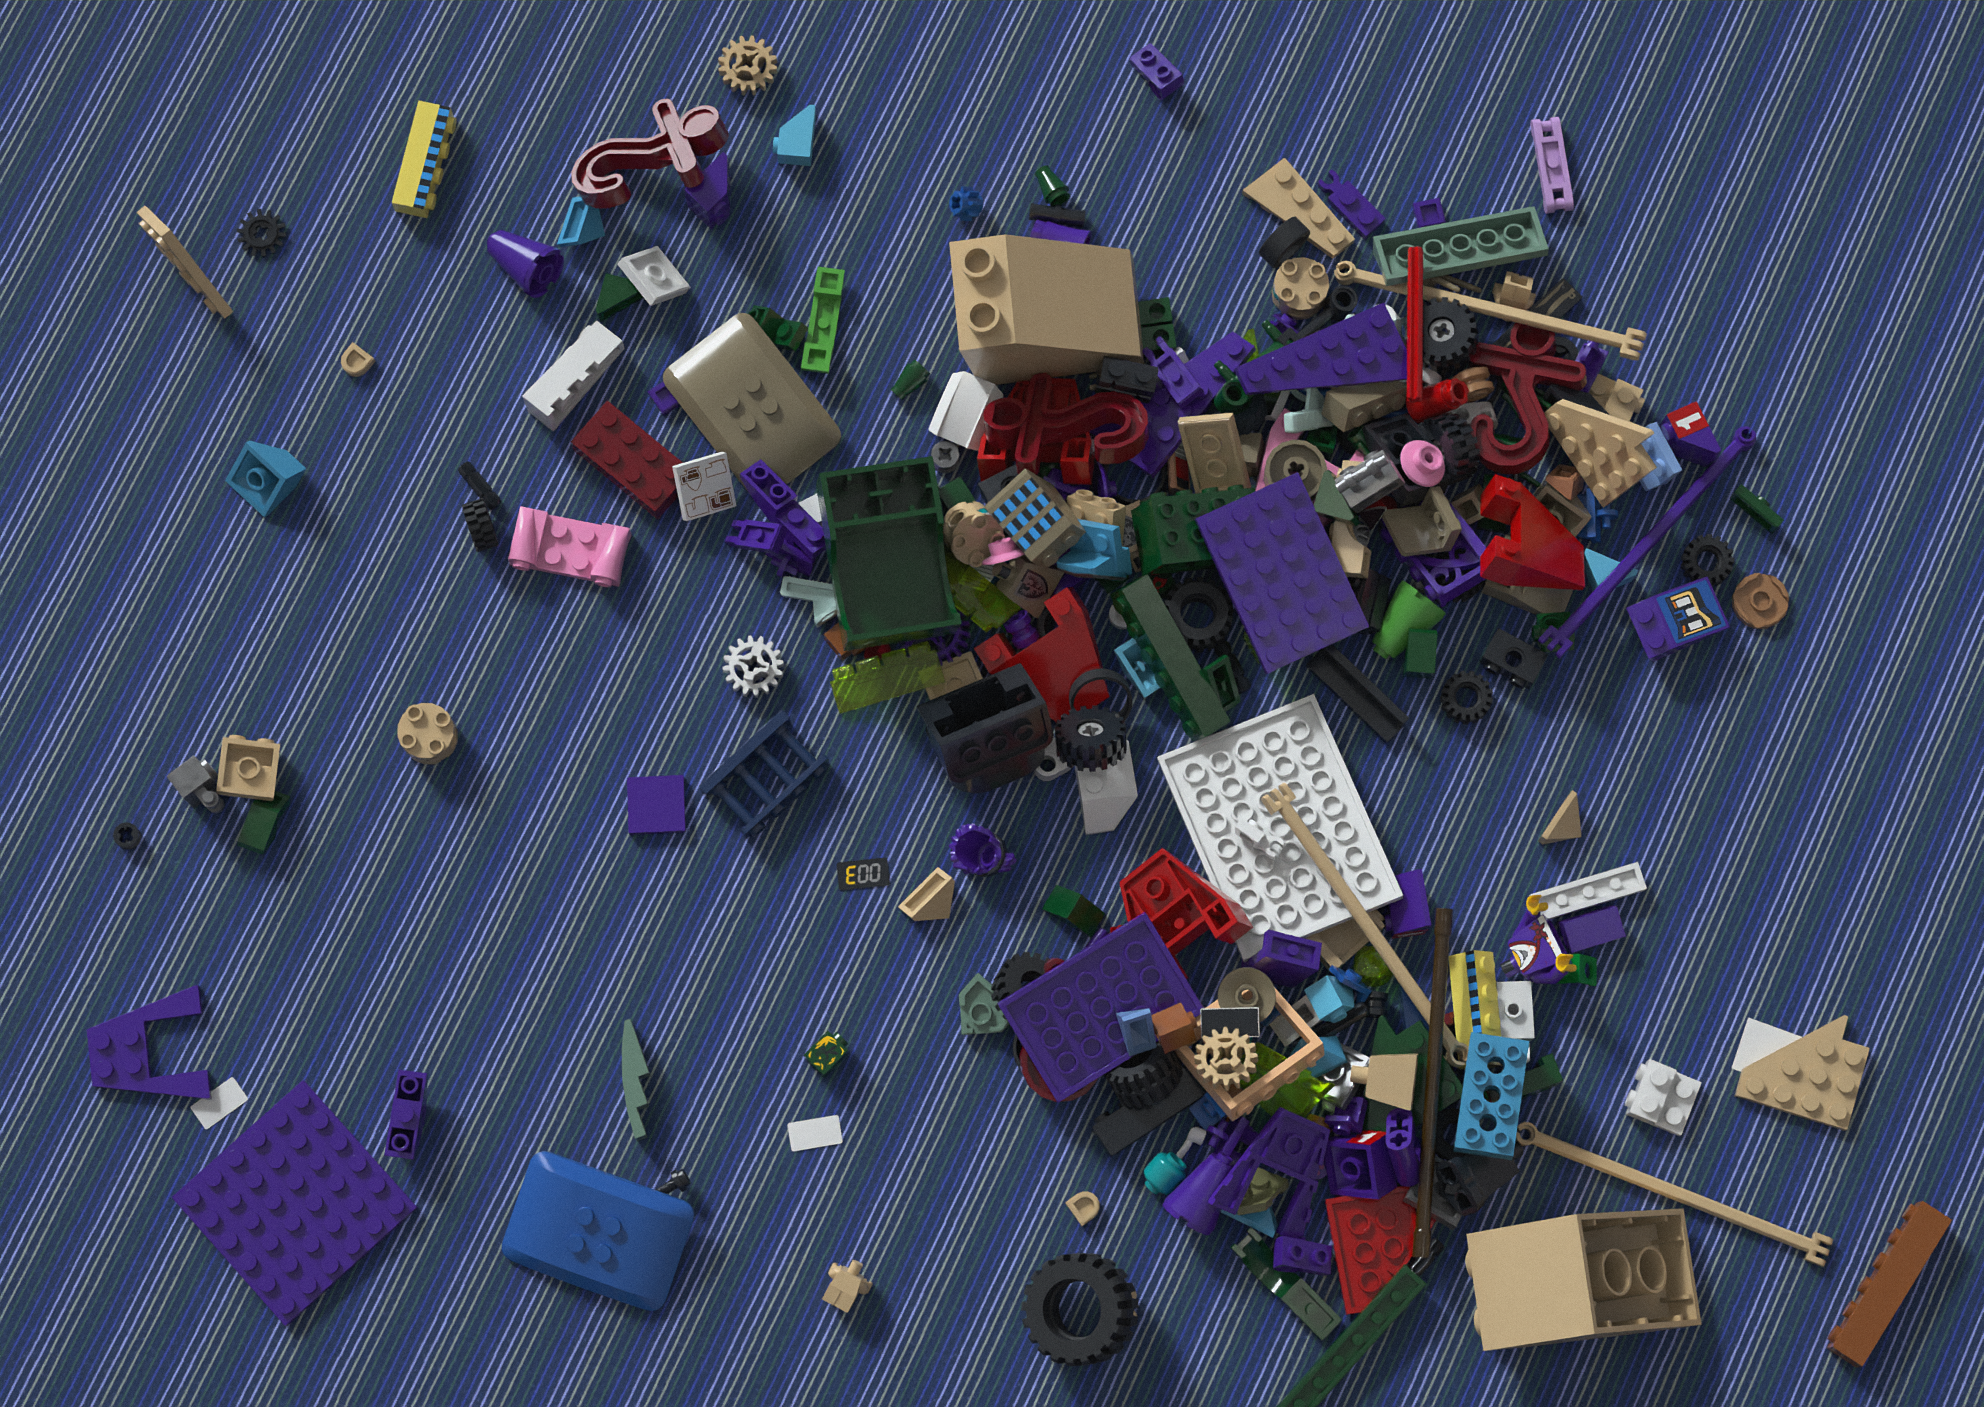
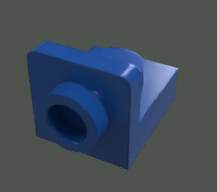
(1207, 1111)

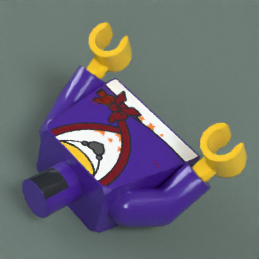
(1537, 948)

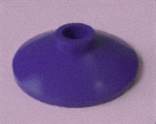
(1101, 485)

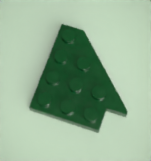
(1407, 1042)

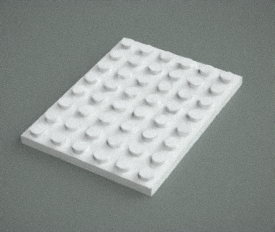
(1224, 781)

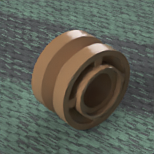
(1476, 382)

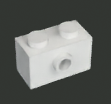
(1516, 1010)

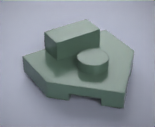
(978, 1009)

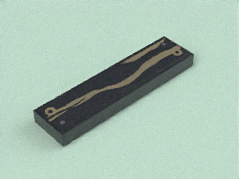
(1554, 303)

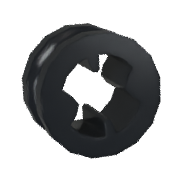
(118, 838)

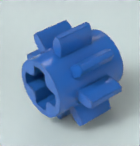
(966, 203)

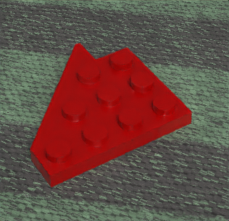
(1370, 1243)

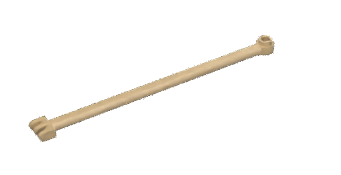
(1565, 327)
(1283, 805)
(1679, 1194)

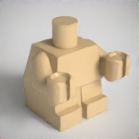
(1515, 291)
(846, 1285)

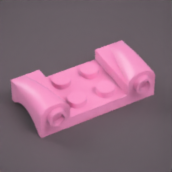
(569, 547)

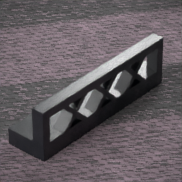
(1357, 692)

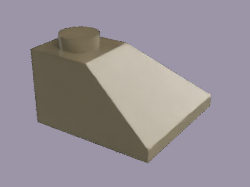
(1569, 513)

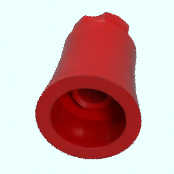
(1438, 399)

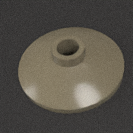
(1247, 979)

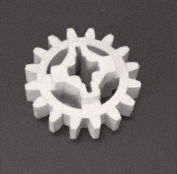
(741, 662)

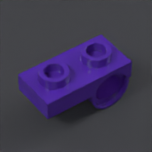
(1157, 70)
(1302, 1256)

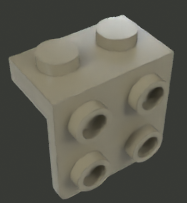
(1424, 527)

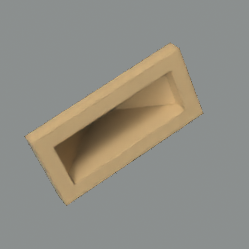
(1565, 823)
(931, 898)

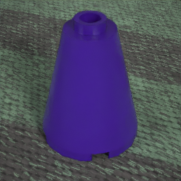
(526, 261)
(1191, 1196)

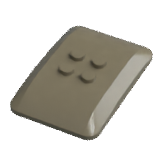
(751, 401)

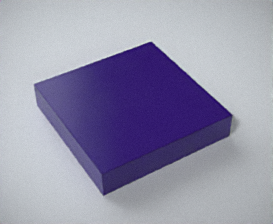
(656, 805)

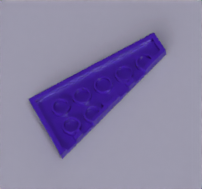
(1344, 354)
(1165, 412)

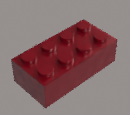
(629, 458)

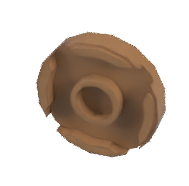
(1760, 601)

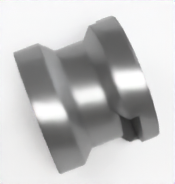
(945, 462)

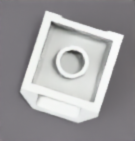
(962, 408)

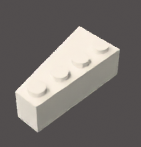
(572, 375)

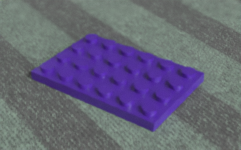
(1281, 573)
(1071, 1011)

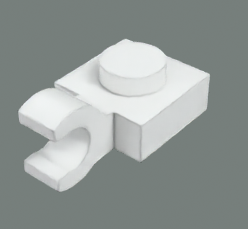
(1254, 835)

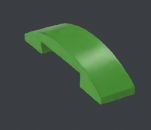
(823, 320)

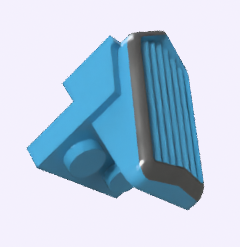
(1097, 554)

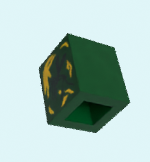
(827, 1053)

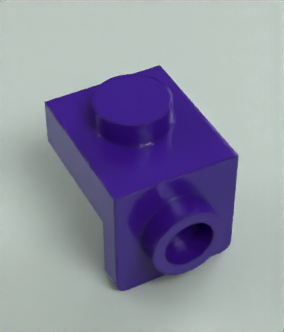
(1349, 1120)

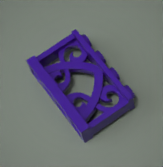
(1441, 567)

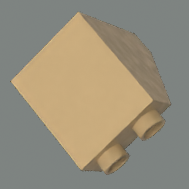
(1043, 306)
(1582, 1278)

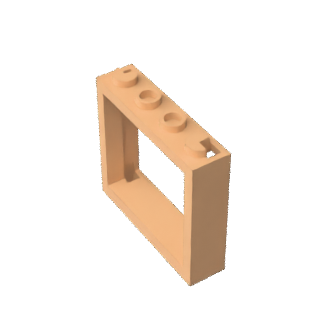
(1267, 1085)

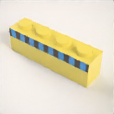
(423, 159)
(1474, 996)

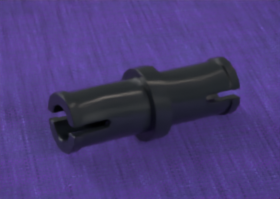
(1057, 215)

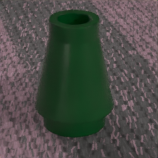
(1052, 187)
(910, 379)

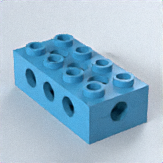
(1474, 1107)

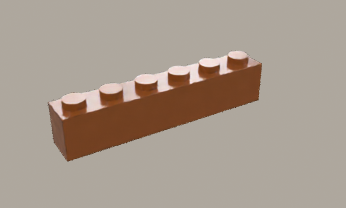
(1888, 1284)

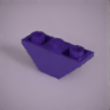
(407, 1114)

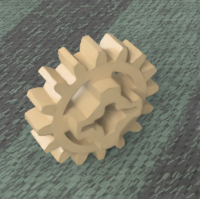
(743, 55)
(1226, 1047)

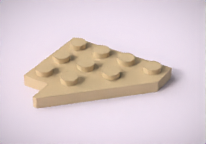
(178, 256)
(1601, 448)
(1809, 1077)

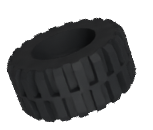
(1044, 1314)

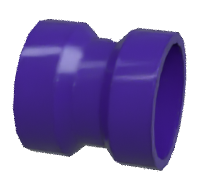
(1021, 630)

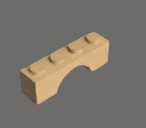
(1350, 553)

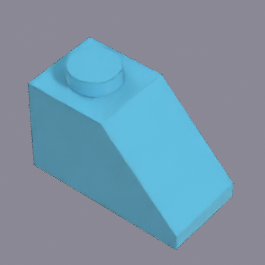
(796, 139)
(1330, 998)

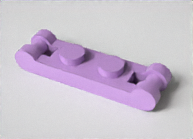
(1552, 165)

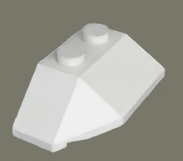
(1106, 794)

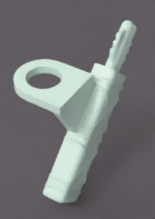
(1310, 417)
(818, 592)

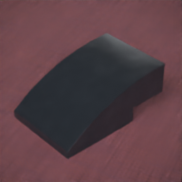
(1391, 437)

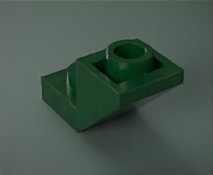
(782, 332)
(261, 823)

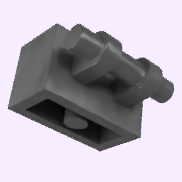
(1369, 480)
(197, 784)

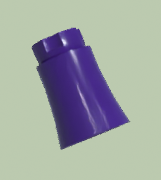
(1060, 233)

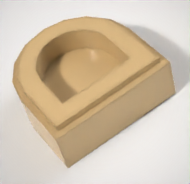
(356, 361)
(1083, 1207)

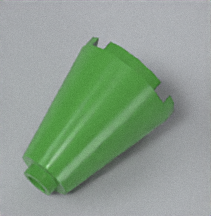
(1405, 611)

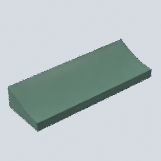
(1462, 245)

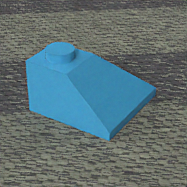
(264, 475)

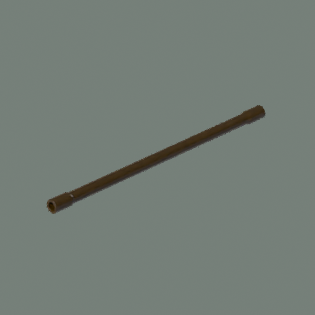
(1422, 1232)

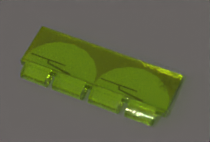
(977, 594)
(895, 678)

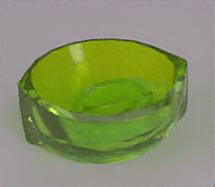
(1371, 967)

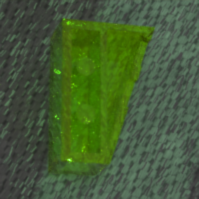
(1296, 1097)

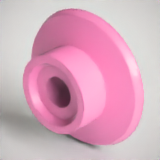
(1422, 463)
(1002, 551)

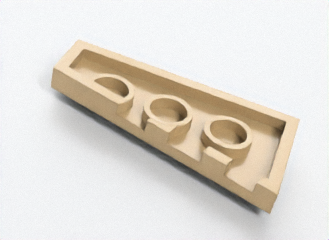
(1288, 195)

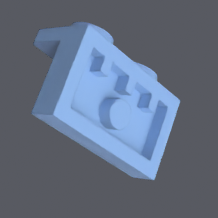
(1663, 458)

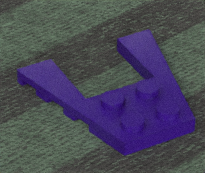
(121, 1050)
(1287, 1145)

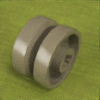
(1298, 457)

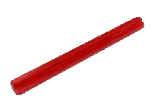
(1415, 324)

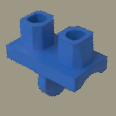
(1592, 529)

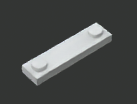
(1592, 890)

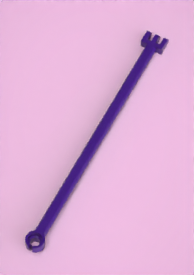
(1563, 634)

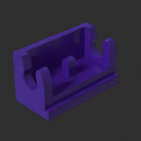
(1591, 928)

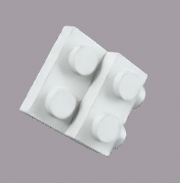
(1662, 1097)

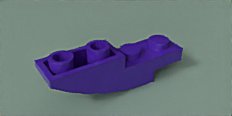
(781, 507)

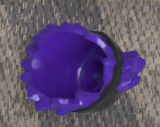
(980, 851)

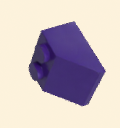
(712, 197)

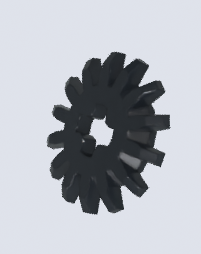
(264, 222)

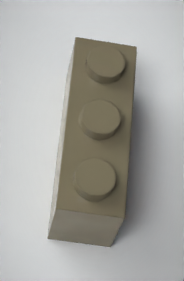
(1359, 404)

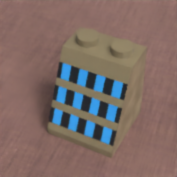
(1036, 518)

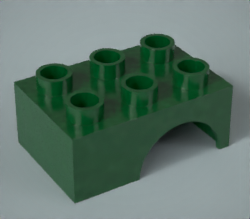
(887, 553)

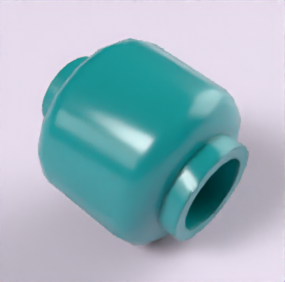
(1164, 1173)

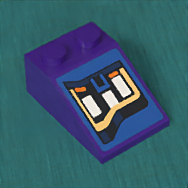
(1678, 618)

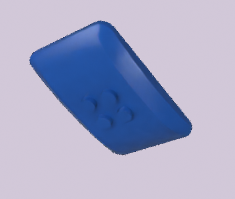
(597, 1231)

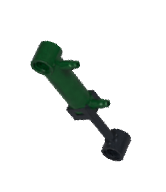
(1331, 311)

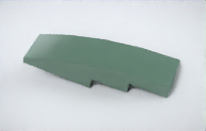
(633, 1070)

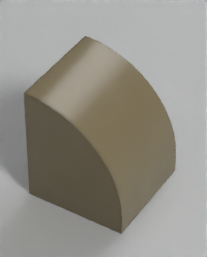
(1468, 504)

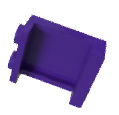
(1286, 958)

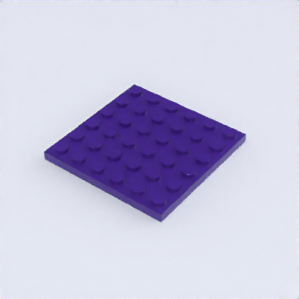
(294, 1203)

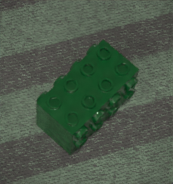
(1168, 531)

